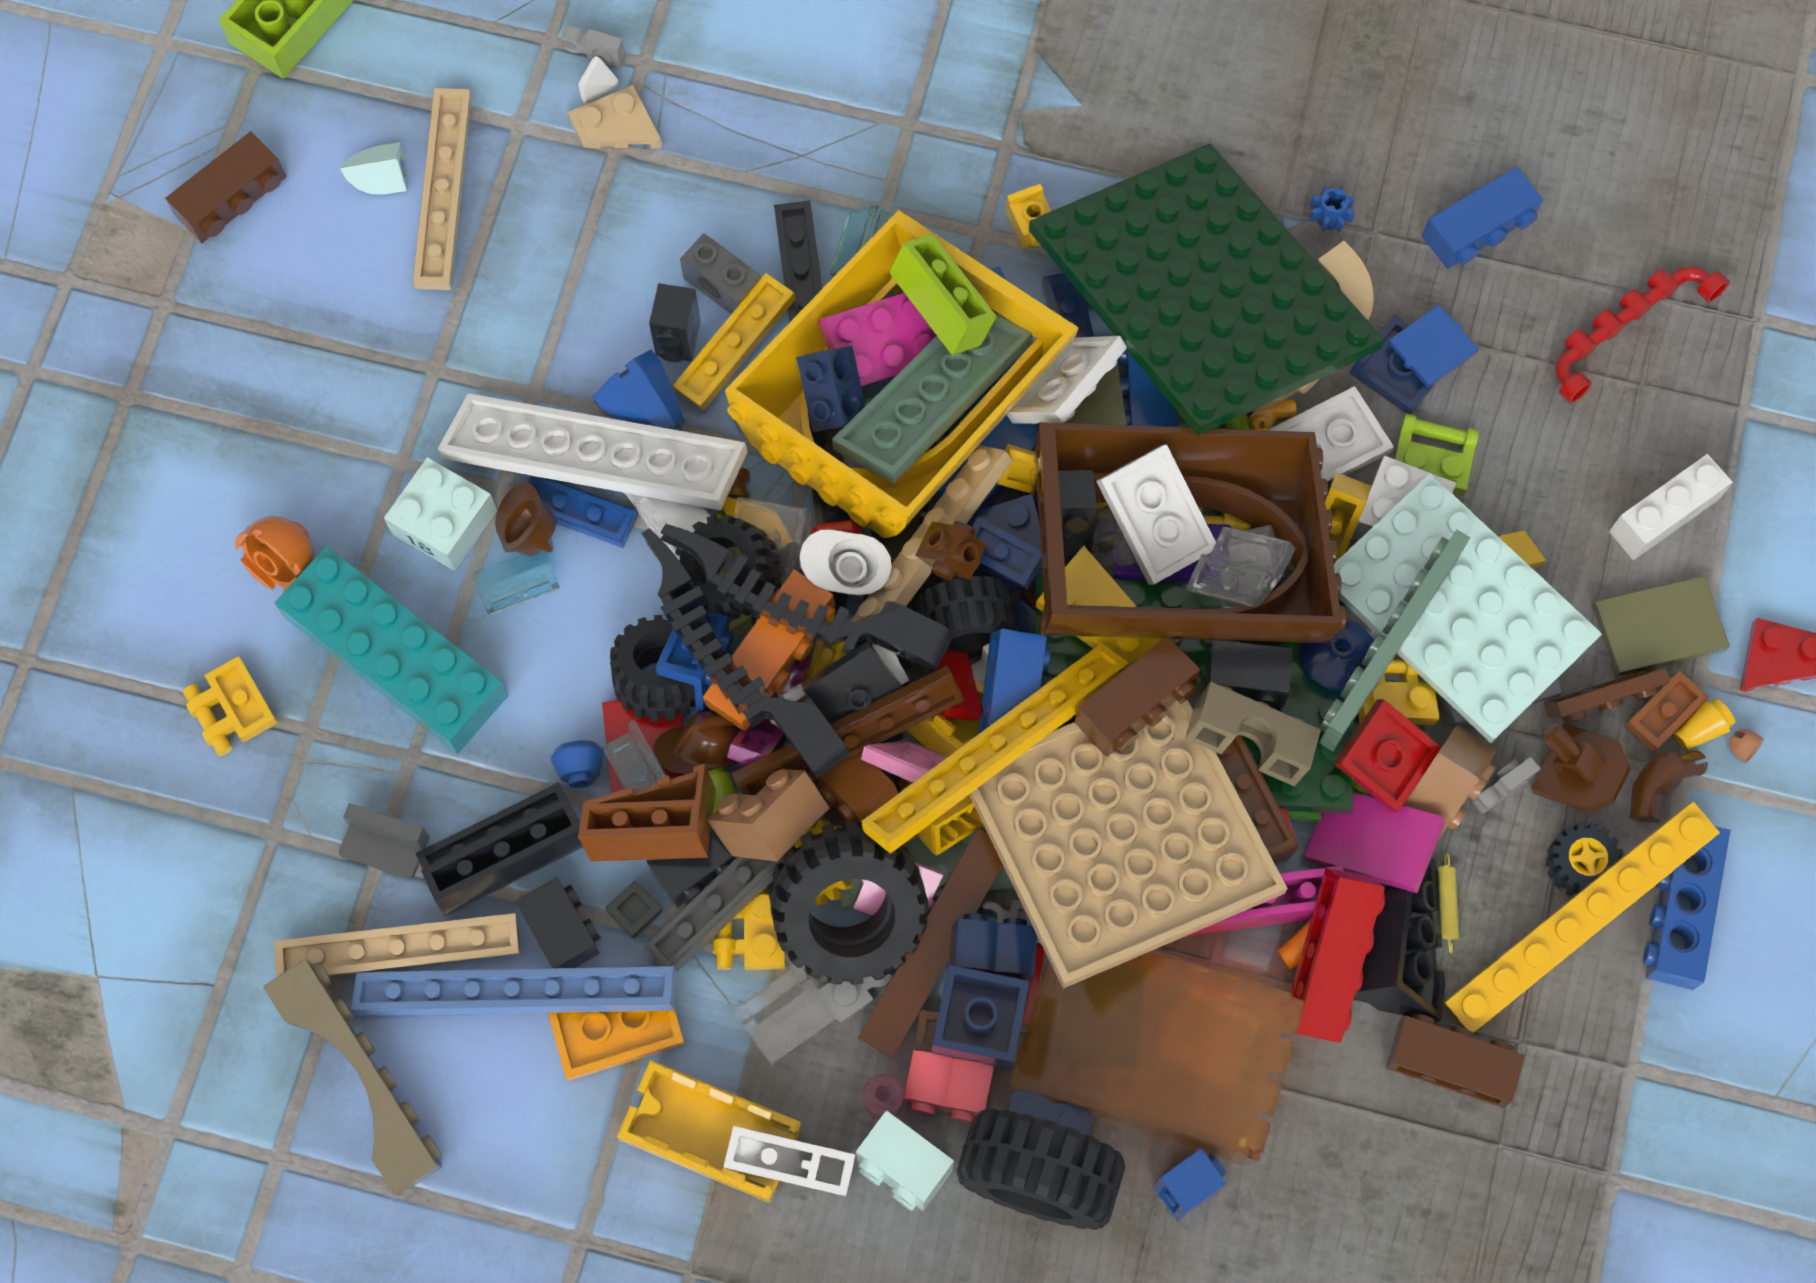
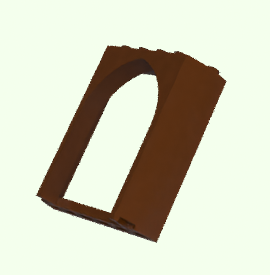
(1240, 472)

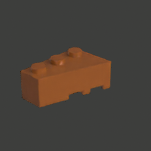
(856, 789)
(651, 822)

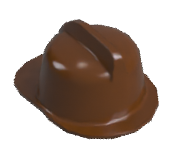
(525, 521)
(699, 742)

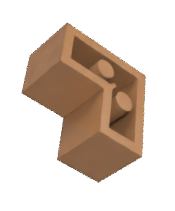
(1453, 776)
(772, 820)

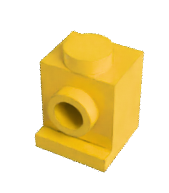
(1022, 208)

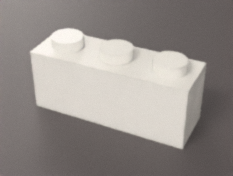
(1670, 507)

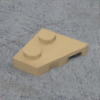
(615, 122)

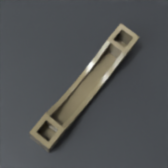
(398, 1146)

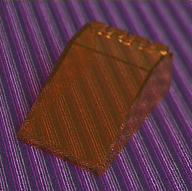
(1164, 1051)

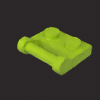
(1435, 460)

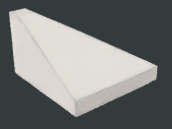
(596, 81)

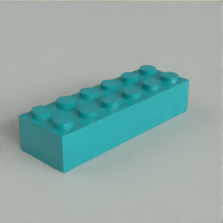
(392, 649)

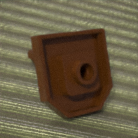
(1581, 768)

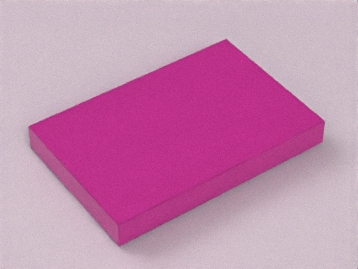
(1377, 842)

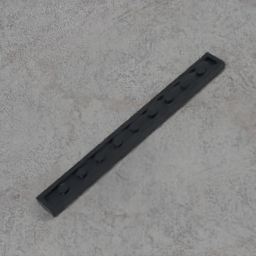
(803, 277)

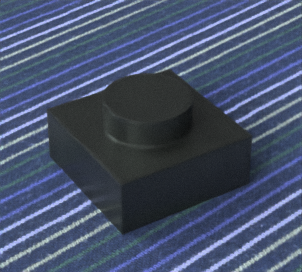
(634, 909)

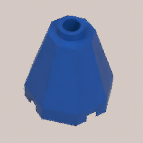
(641, 395)

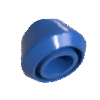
(578, 762)

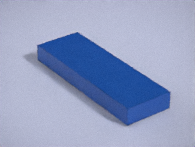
(586, 511)

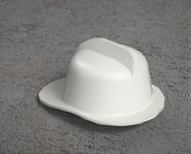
(845, 562)

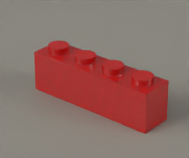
(1335, 952)

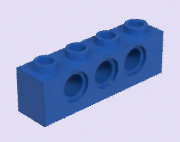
(1688, 965)

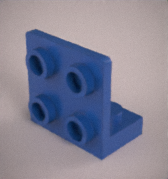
(681, 666)

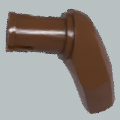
(1660, 778)

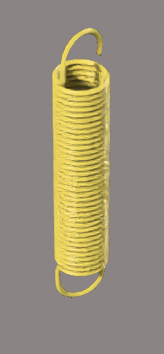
(1448, 902)

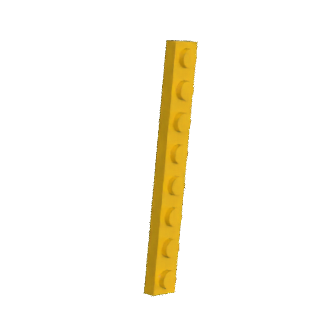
(991, 750)
(1581, 917)

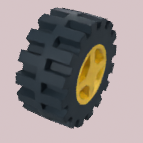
(1595, 850)

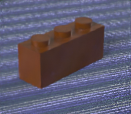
(226, 187)
(1138, 697)
(1455, 1060)

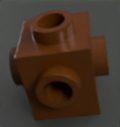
(951, 550)

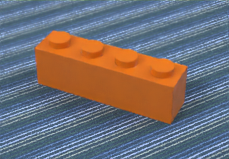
(773, 650)

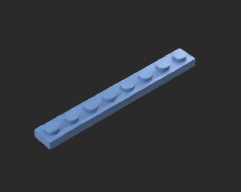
(514, 991)

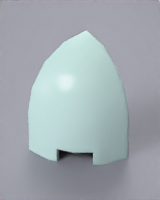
(376, 169)

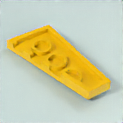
(1092, 586)

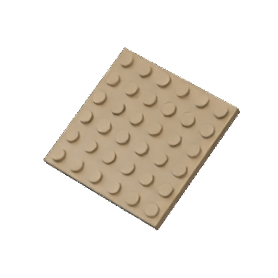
(1123, 844)

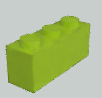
(942, 294)

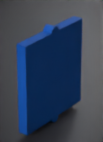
(1433, 346)

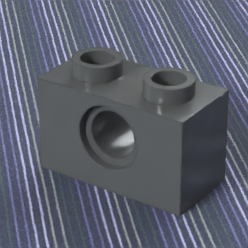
(718, 273)

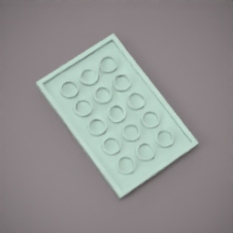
(1493, 626)

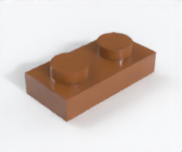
(1666, 711)

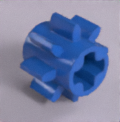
(1332, 208)

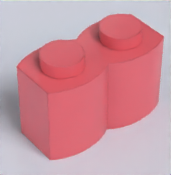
(947, 1086)

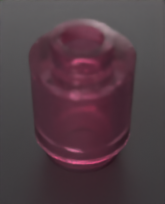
(875, 1108)

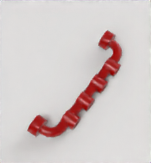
(1634, 307)

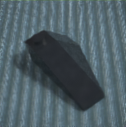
(1402, 964)

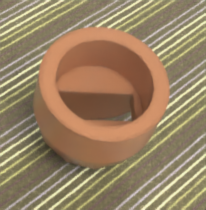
(1745, 744)

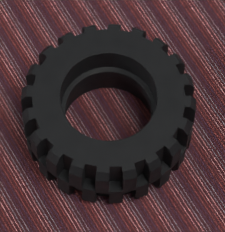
(856, 949)
(1041, 1169)

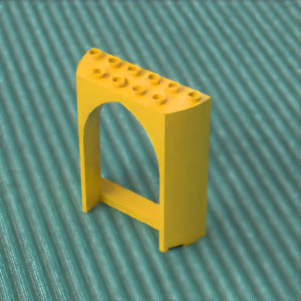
(773, 410)

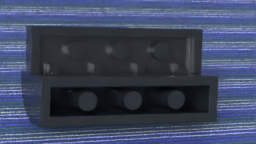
(500, 849)

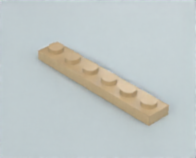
(442, 189)
(956, 504)
(403, 946)

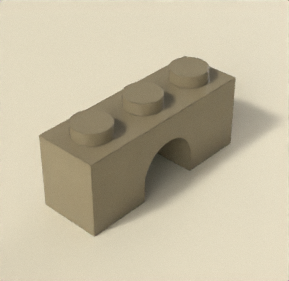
(1284, 741)

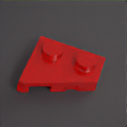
(1778, 655)

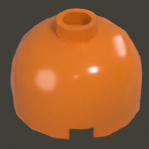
(275, 550)

